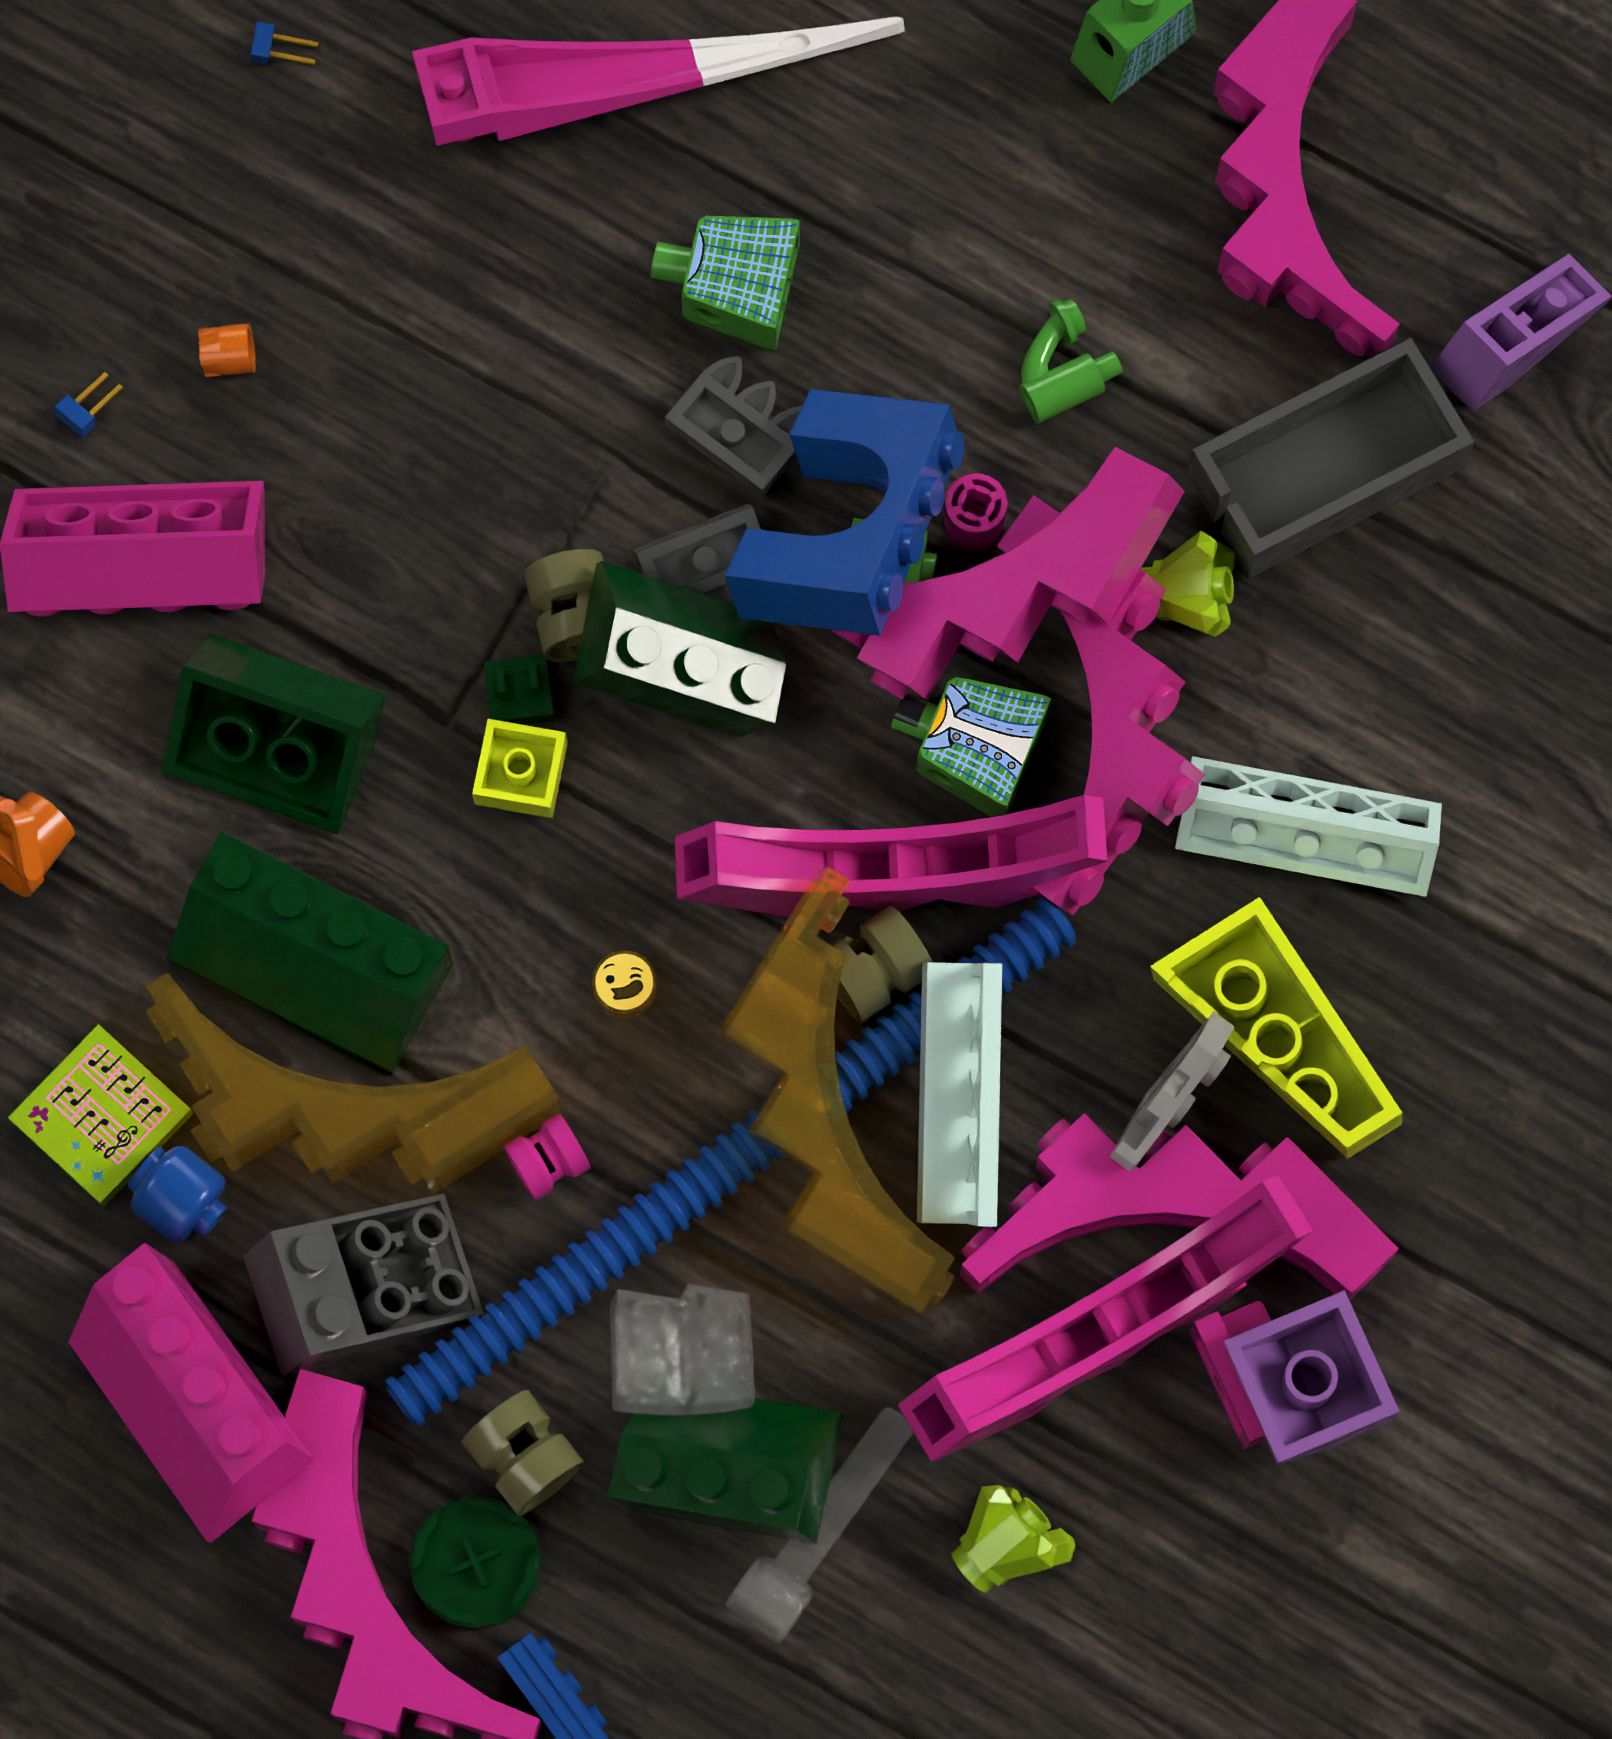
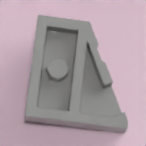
(1171, 1093)

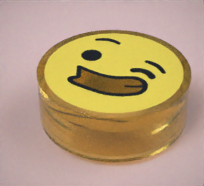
(624, 984)

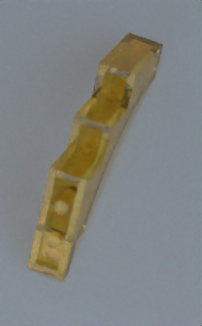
(789, 1027)

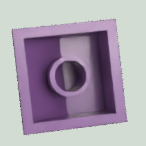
(1312, 1379)

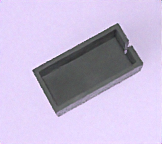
(1329, 458)

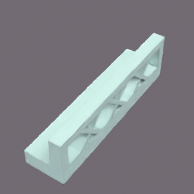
(1308, 831)
(959, 1093)

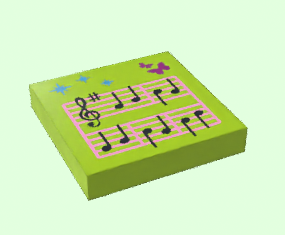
(100, 1115)

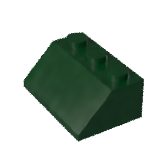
(679, 652)
(272, 732)
(732, 1469)

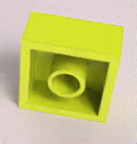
(520, 768)

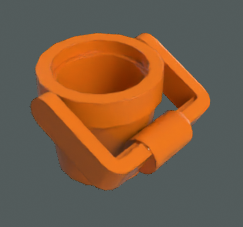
(30, 841)

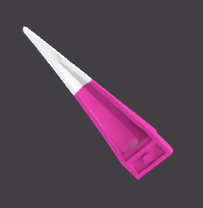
(536, 85)

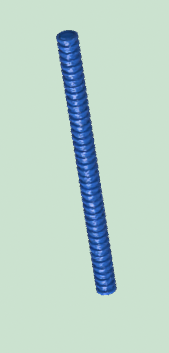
(691, 1190)

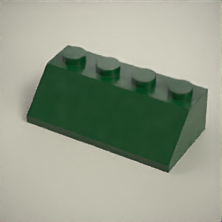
(308, 953)

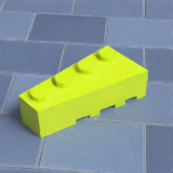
(1281, 1025)

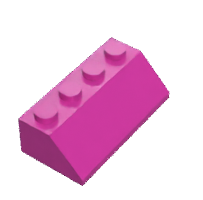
(134, 547)
(185, 1392)

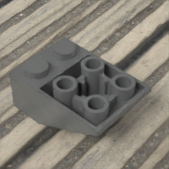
(361, 1283)

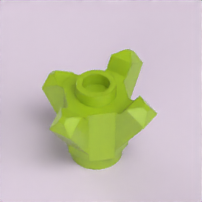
(1196, 584)
(1008, 1540)

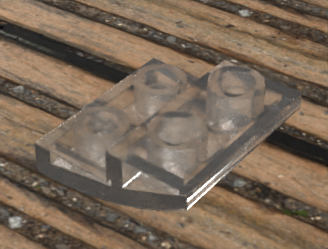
(681, 1352)

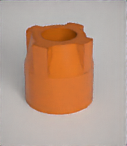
(227, 350)

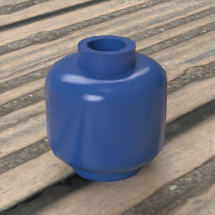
(178, 1193)

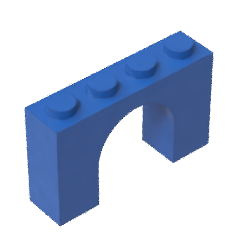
(856, 574)

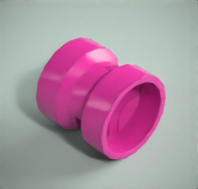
(977, 526)
(559, 1149)

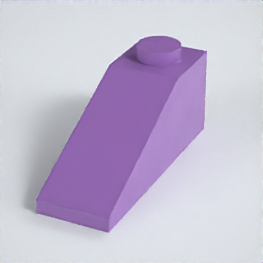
(1518, 331)

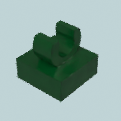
(519, 690)

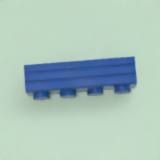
(550, 1692)

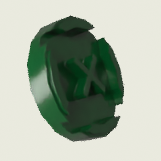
(475, 1563)

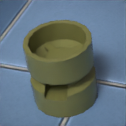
(561, 590)
(878, 962)
(538, 1470)

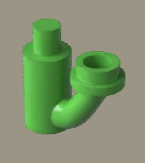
(1070, 384)

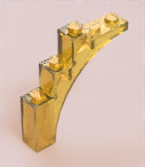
(440, 1124)

